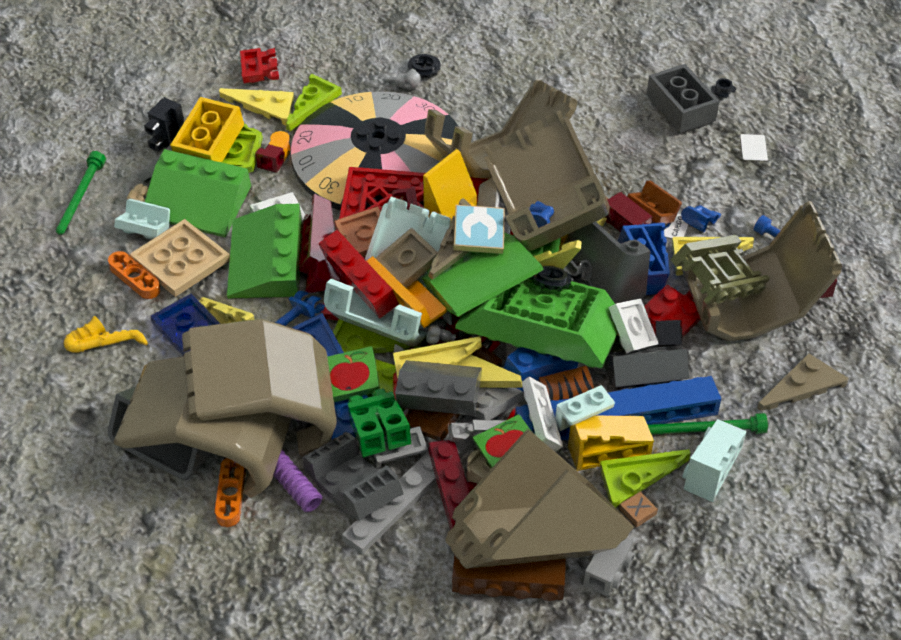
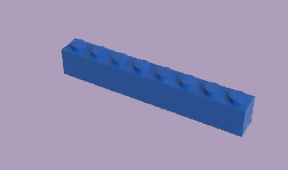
(656, 403)

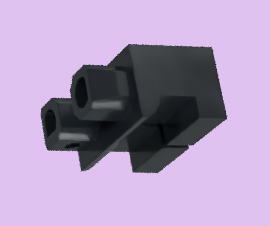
(164, 123)

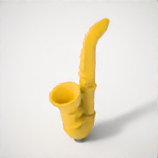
(90, 336)

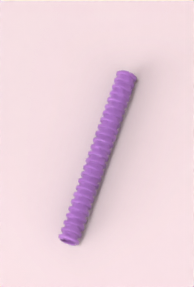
(296, 484)

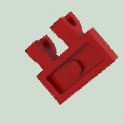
(253, 67)

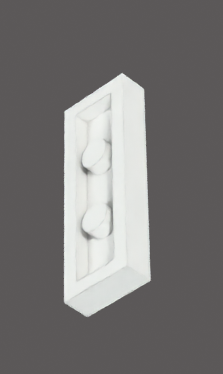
(541, 413)

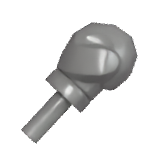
(406, 80)

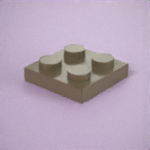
(408, 257)

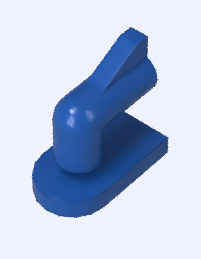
(541, 213)
(699, 217)

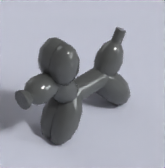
(436, 332)

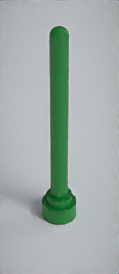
(95, 162)
(755, 423)

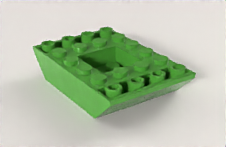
(561, 323)

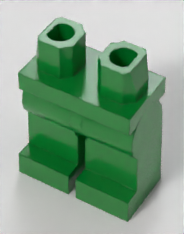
(378, 418)

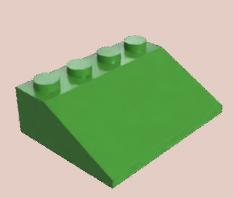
(199, 191)
(265, 253)
(482, 276)

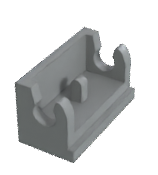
(417, 447)

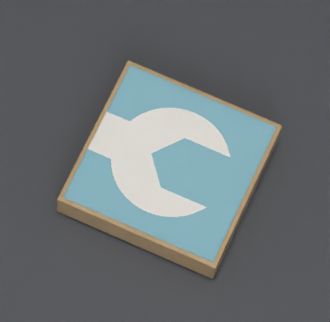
(479, 229)

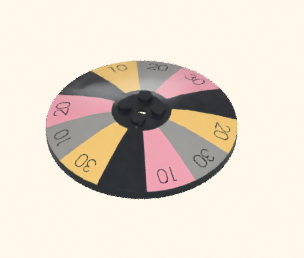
(347, 136)

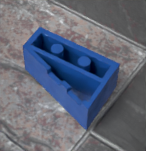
(653, 238)
(535, 365)

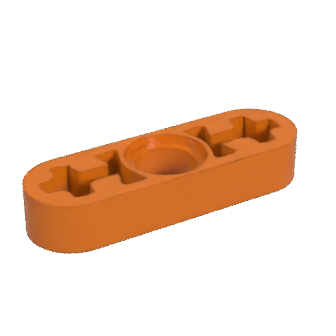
(137, 284)
(235, 500)

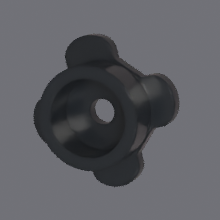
(723, 88)

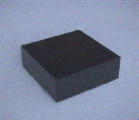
(669, 332)

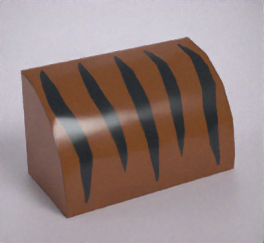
(567, 383)

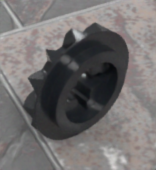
(432, 65)
(552, 278)

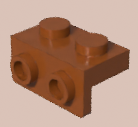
(657, 202)

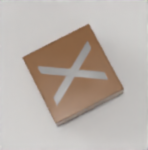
(638, 509)

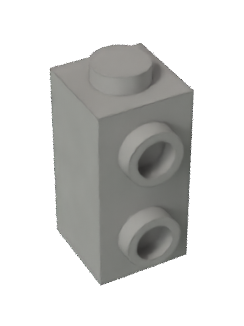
(606, 568)

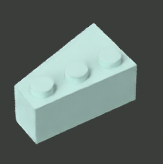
(713, 459)

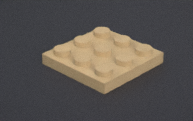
(181, 257)

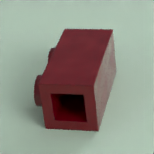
(625, 212)

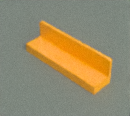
(414, 297)

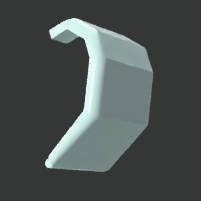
(391, 225)

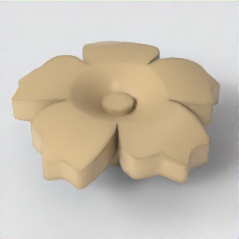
(138, 193)

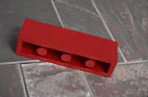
(358, 274)

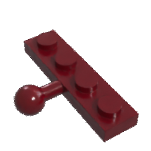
(449, 476)

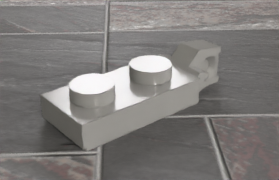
(466, 431)

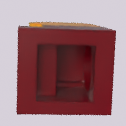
(275, 153)

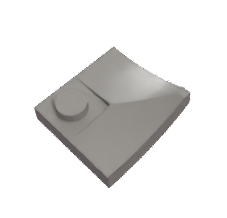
(495, 401)

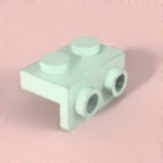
(143, 219)
(583, 407)

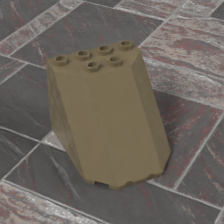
(533, 511)

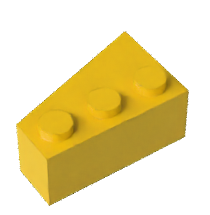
(608, 439)

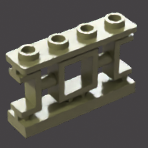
(720, 269)

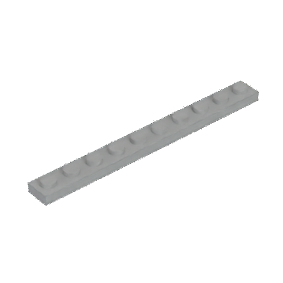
(415, 484)

